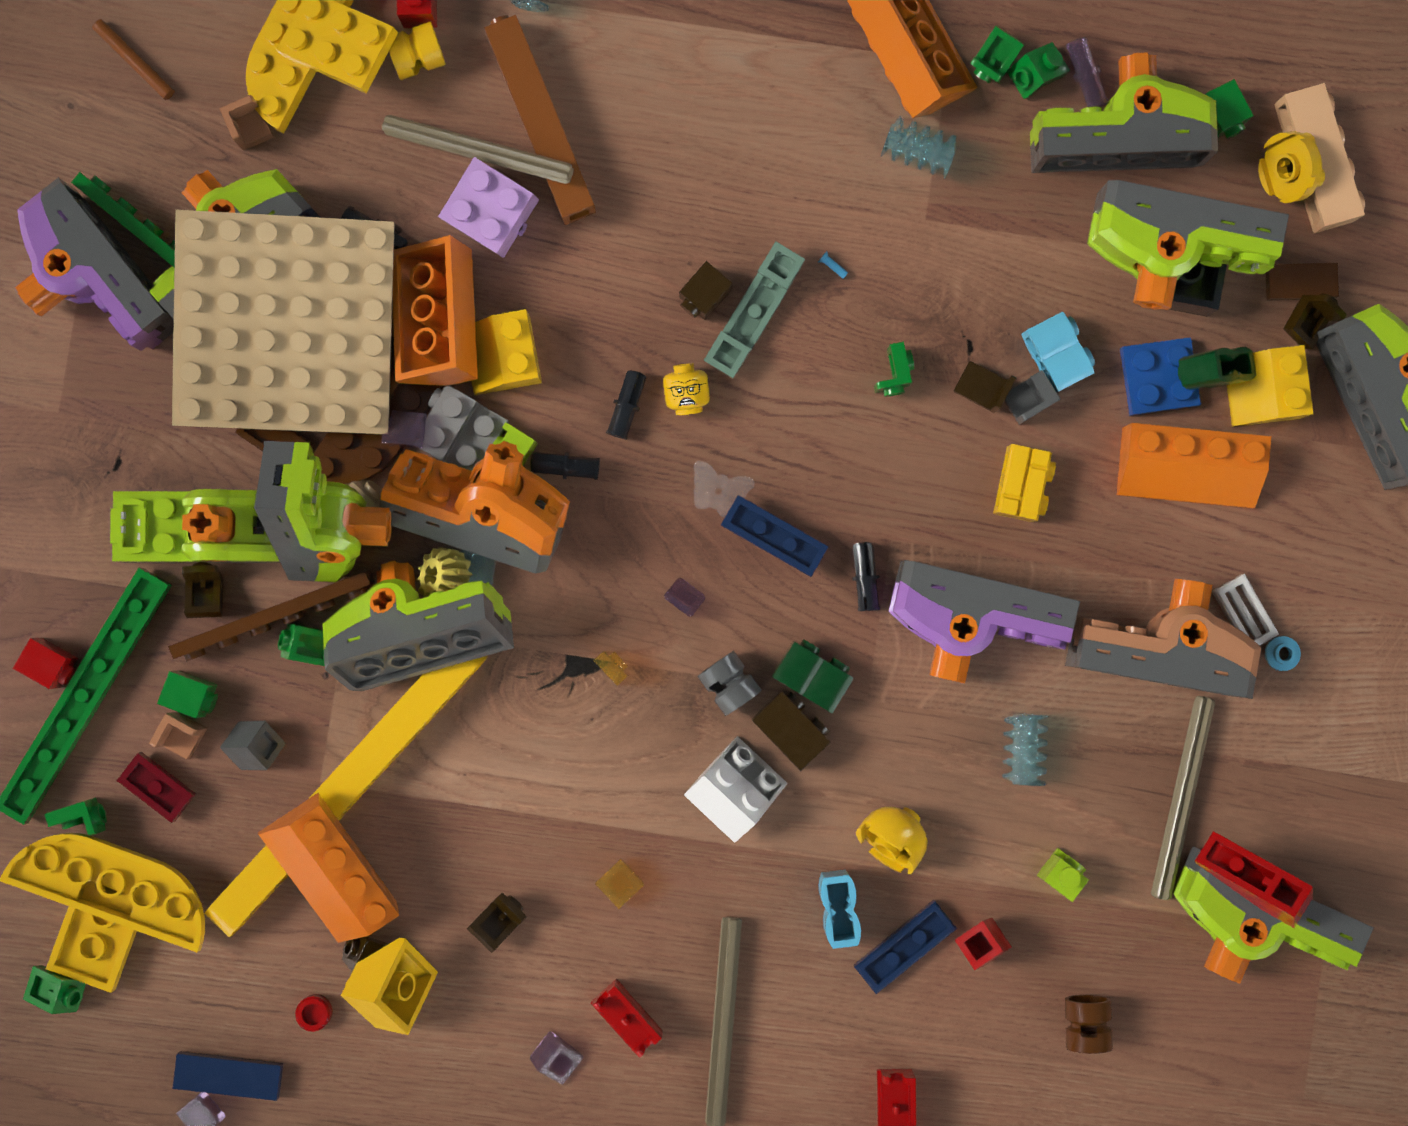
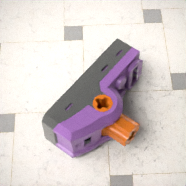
(84, 263)
(935, 598)

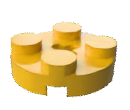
(1306, 162)

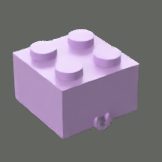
(489, 207)

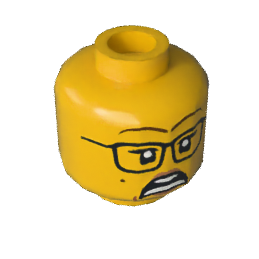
(686, 389)

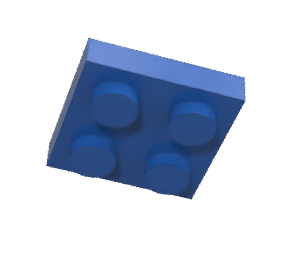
(1153, 377)

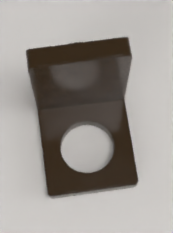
(983, 387)

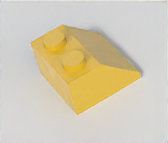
(505, 353)
(1276, 392)
(390, 986)

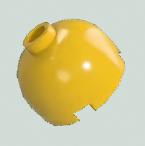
(896, 837)

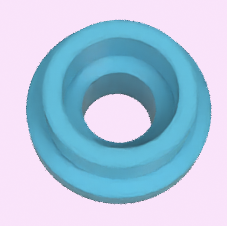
(1272, 653)

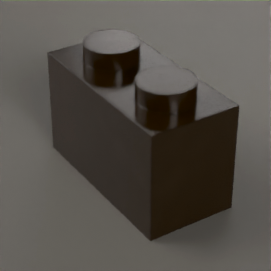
(791, 730)

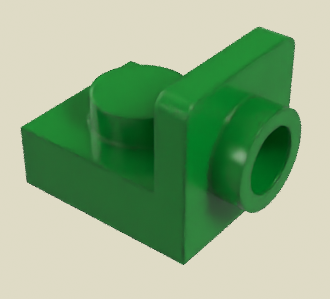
(302, 644)
(73, 815)
(53, 991)

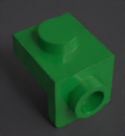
(996, 55)
(1038, 69)
(901, 364)

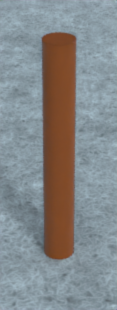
(133, 59)

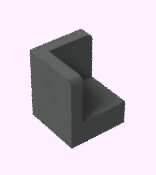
(1031, 397)
(253, 745)

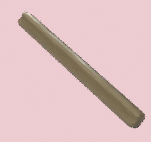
(478, 148)
(1183, 798)
(723, 1021)

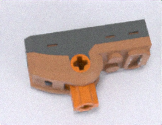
(1208, 659)

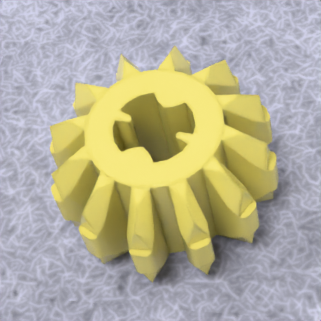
(443, 571)

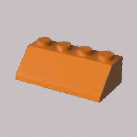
(914, 53)
(434, 313)
(1192, 465)
(330, 870)

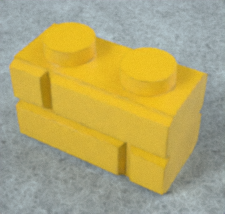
(1023, 483)

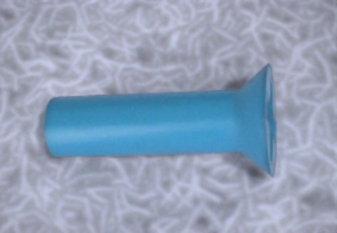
(833, 265)

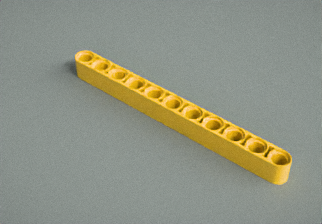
(347, 785)

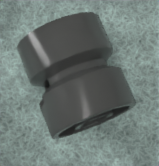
(729, 683)

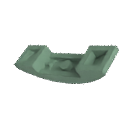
(755, 310)

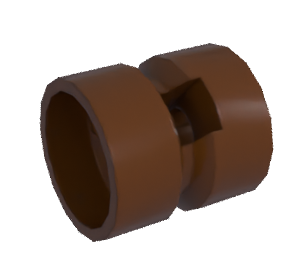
(1088, 1011)

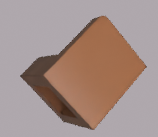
(245, 123)
(178, 734)

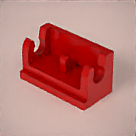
(627, 1018)
(896, 1097)

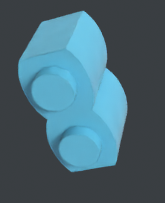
(1058, 351)
(839, 917)

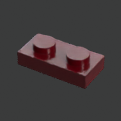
(156, 787)

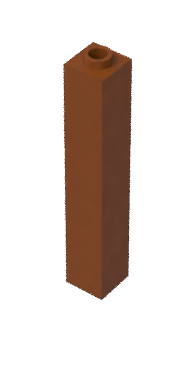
(538, 113)

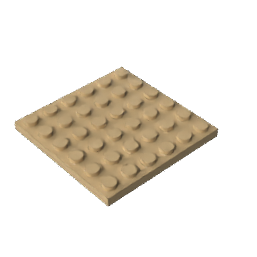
(282, 322)

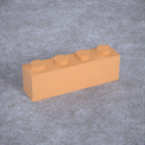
(1337, 199)

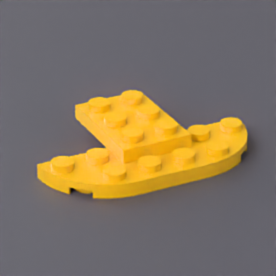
(310, 39)
(108, 900)

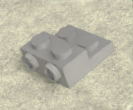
(459, 428)

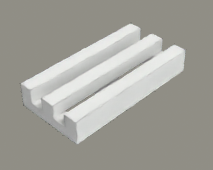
(1219, 594)

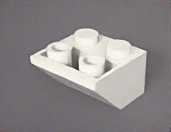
(736, 789)

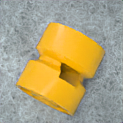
(416, 51)

